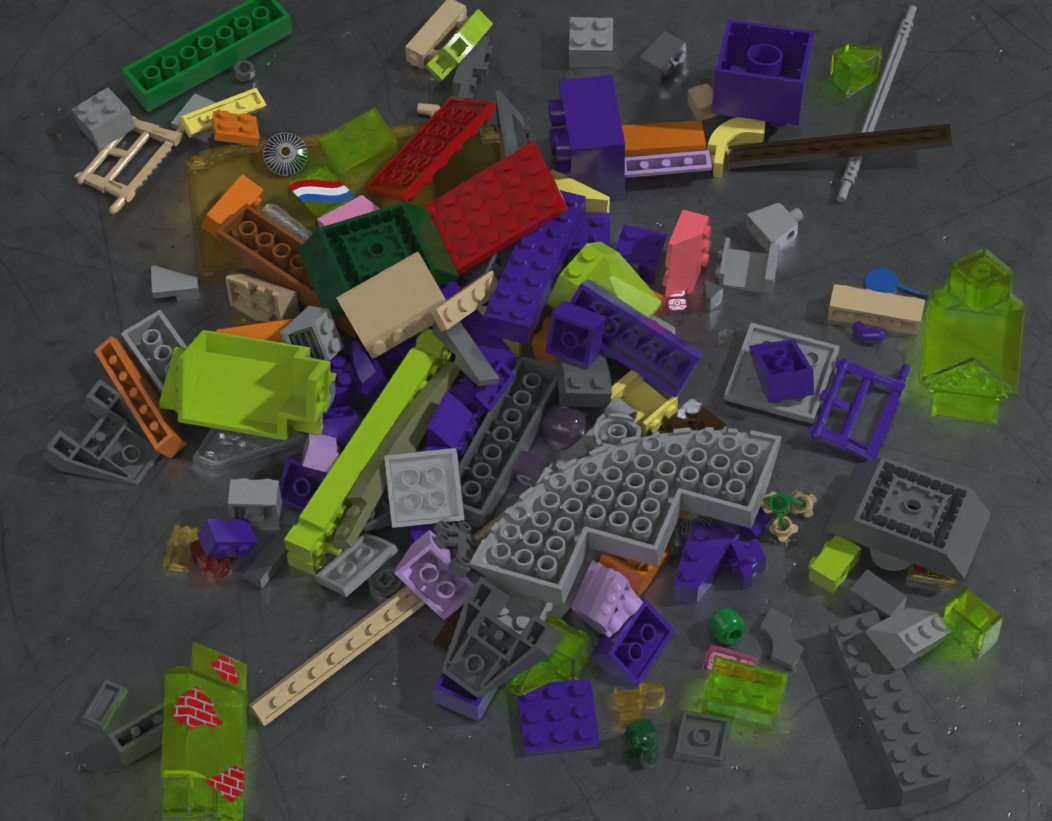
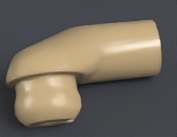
(427, 109)

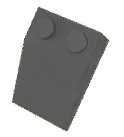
(584, 385)

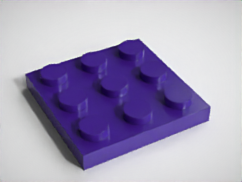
(559, 718)

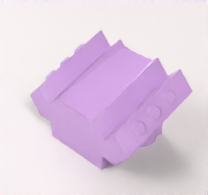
(605, 599)

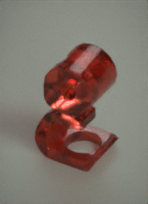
(208, 563)

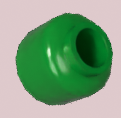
(727, 626)

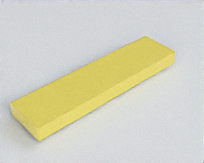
(201, 120)

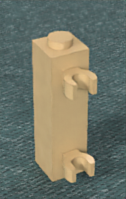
(435, 33)

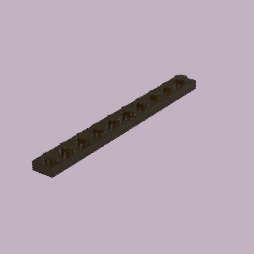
(840, 146)

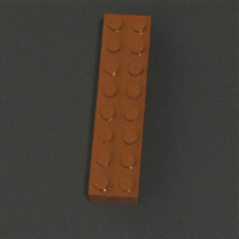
(271, 254)

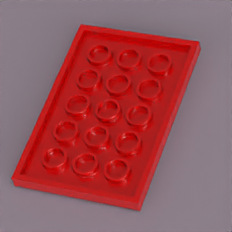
(430, 148)
(497, 207)

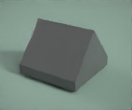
(712, 295)

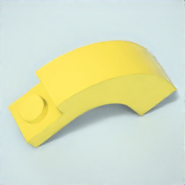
(730, 133)

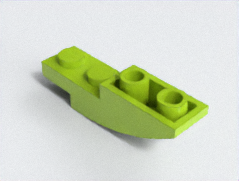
(459, 45)

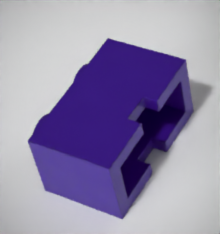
(227, 539)

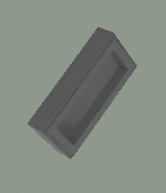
(104, 705)

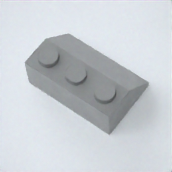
(908, 635)

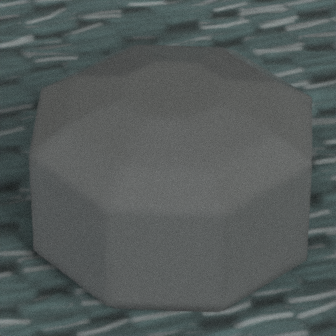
(244, 71)

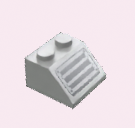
(315, 330)

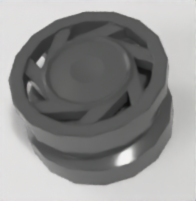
(384, 583)

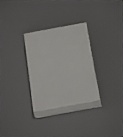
(356, 564)

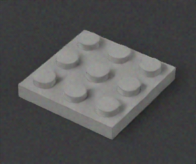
(424, 487)

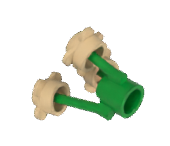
(780, 505)

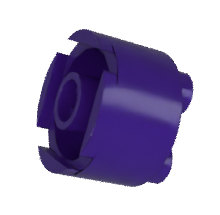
(344, 382)

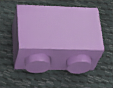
(320, 452)

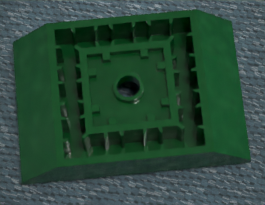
(341, 254)

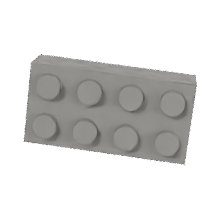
(152, 346)

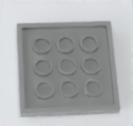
(745, 386)

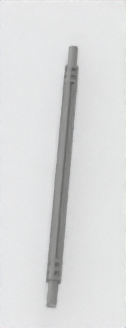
(878, 98)

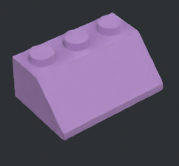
(428, 575)

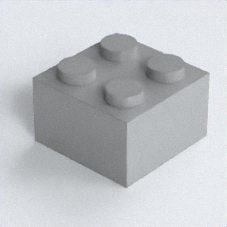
(591, 42)
(103, 118)
(257, 502)

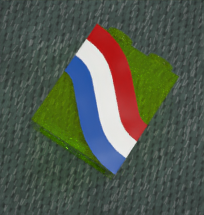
(319, 192)

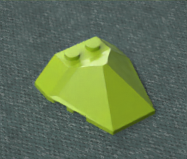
(608, 271)

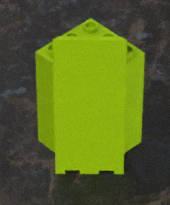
(247, 386)

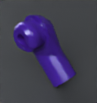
(869, 335)

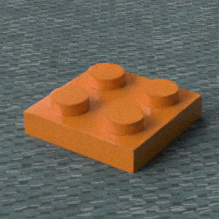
(235, 128)

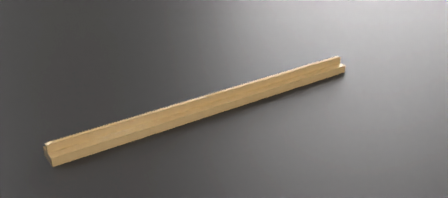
(343, 649)

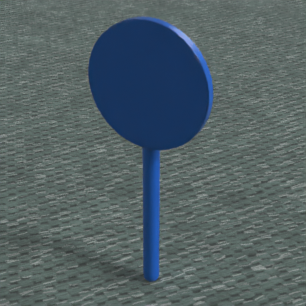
(887, 282)

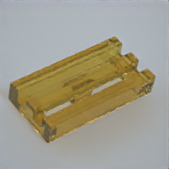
(172, 546)

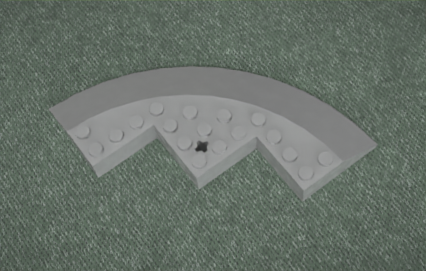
(625, 505)

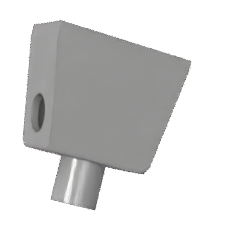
(774, 225)

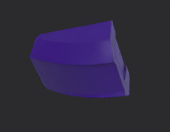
(368, 373)

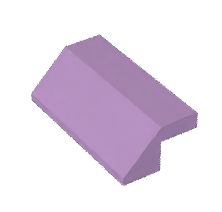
(667, 163)

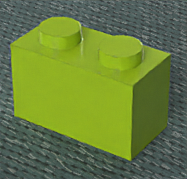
(834, 563)

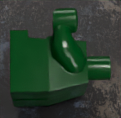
(642, 740)

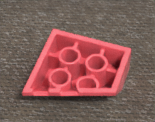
(686, 253)

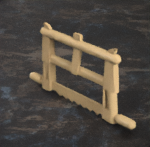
(124, 192)

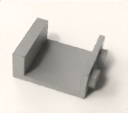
(747, 269)

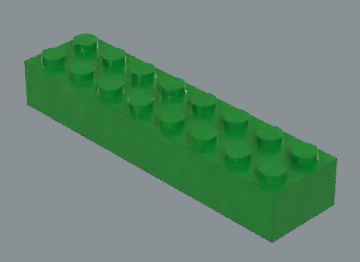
(206, 51)

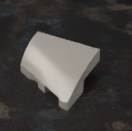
(173, 283)

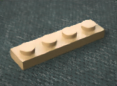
(465, 301)

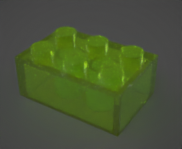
(358, 145)
(745, 693)

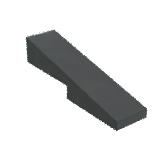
(467, 354)

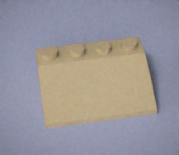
(392, 305)

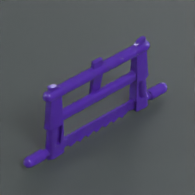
(867, 377)

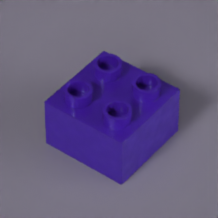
(762, 72)
(589, 135)

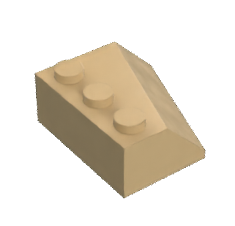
(261, 298)

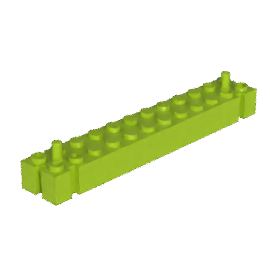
(328, 506)

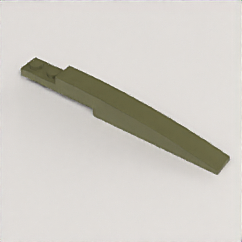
(401, 438)

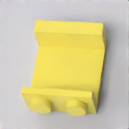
(650, 405)

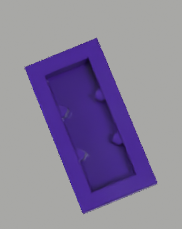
(488, 395)

